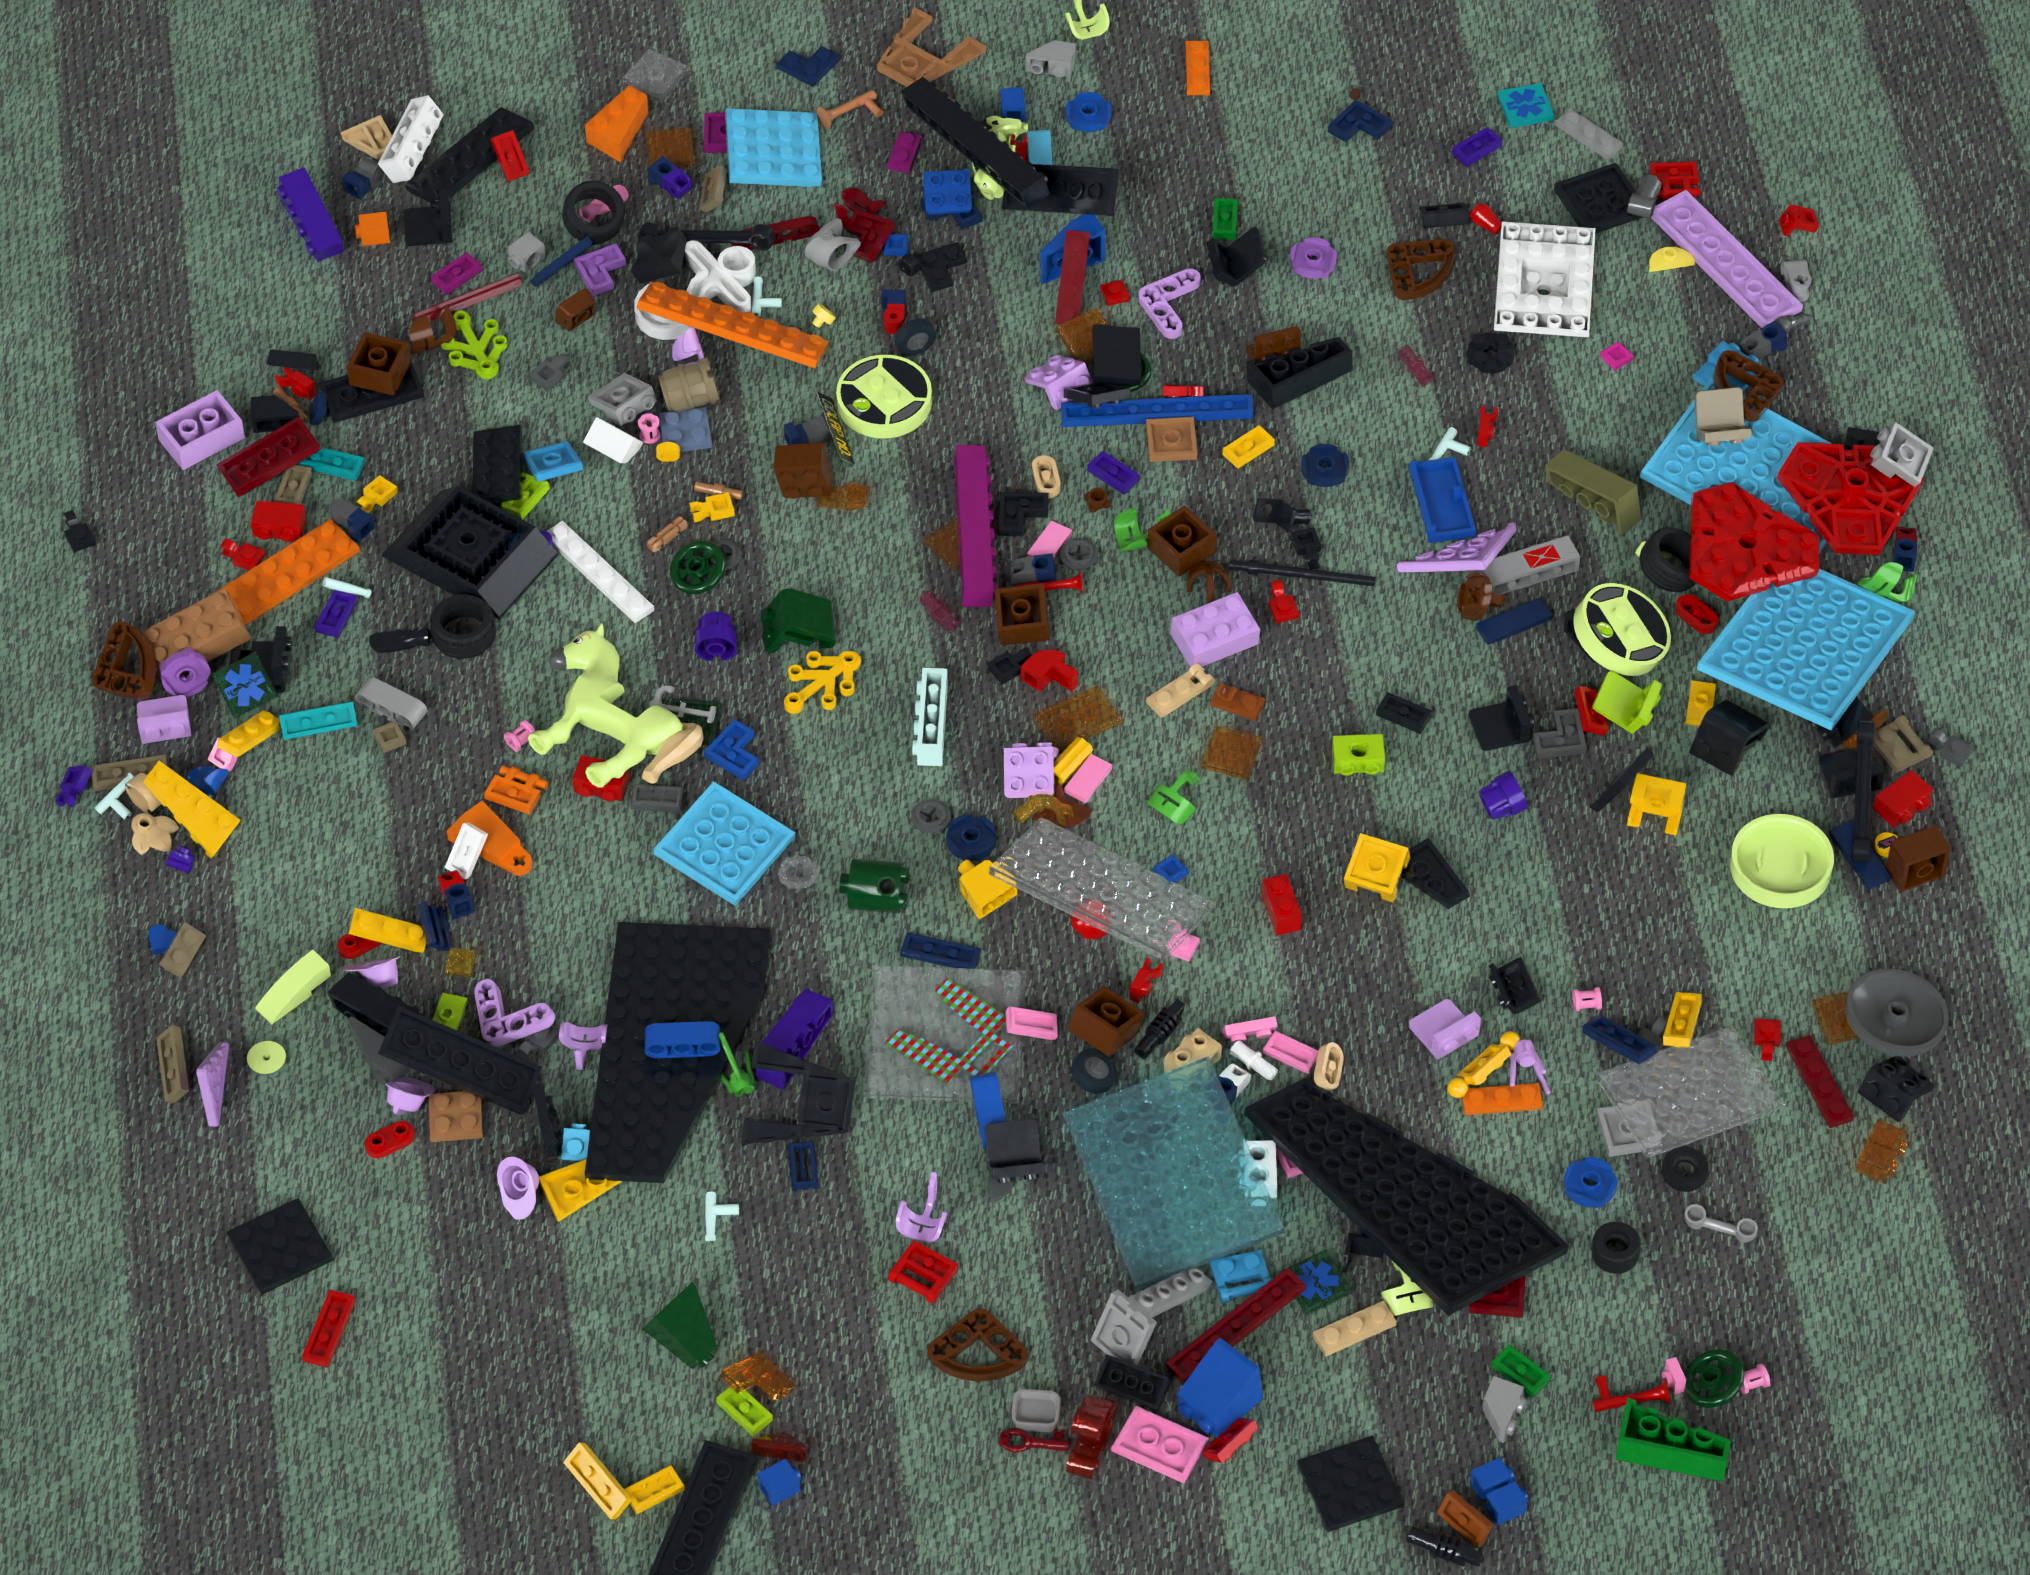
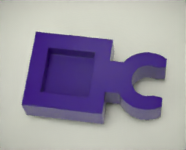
(73, 782)

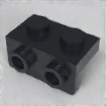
(1514, 985)

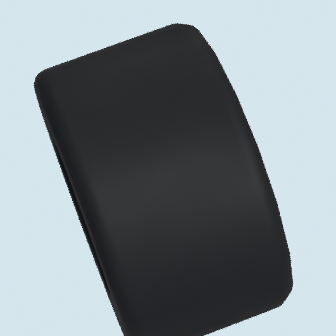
(1616, 1261)

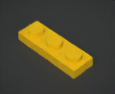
(249, 734)
(387, 930)
(1682, 1019)
(597, 1481)

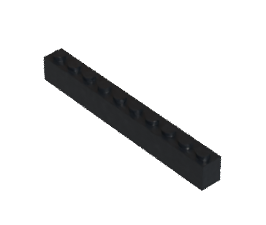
(976, 142)

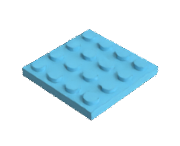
(773, 147)
(724, 843)

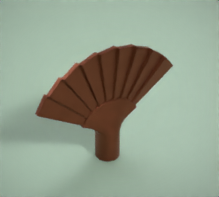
(1080, 812)

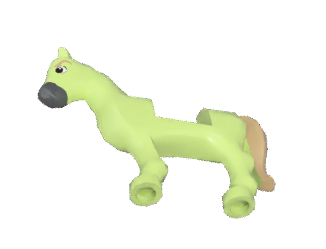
(589, 703)

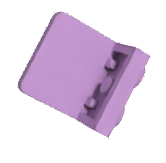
(1058, 374)
(163, 719)
(1029, 770)
(1445, 1028)

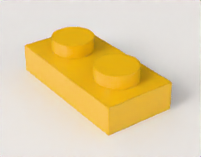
(1248, 446)

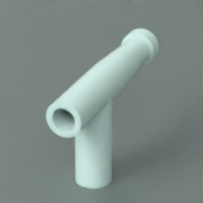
(758, 301)
(1448, 442)
(346, 587)
(111, 799)
(712, 1210)

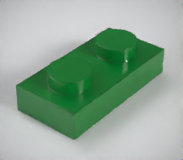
(1225, 218)
(1521, 1371)

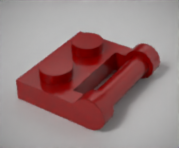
(927, 1265)

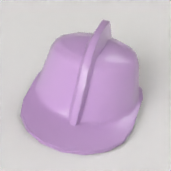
(377, 972)
(407, 1094)
(518, 1176)

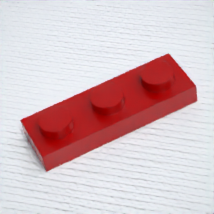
(328, 1328)

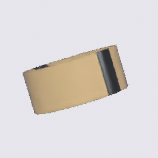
(141, 795)

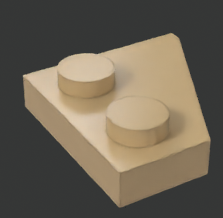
(369, 137)

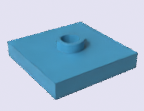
(552, 461)

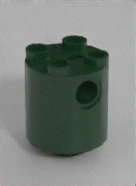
(866, 884)

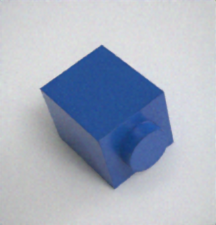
(1013, 103)
(779, 1481)

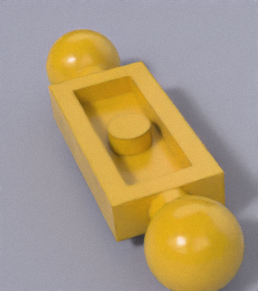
(1483, 1065)

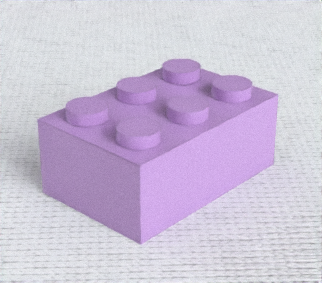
(200, 430)
(1215, 630)

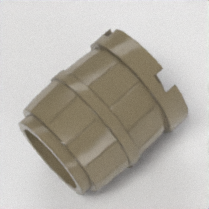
(689, 386)

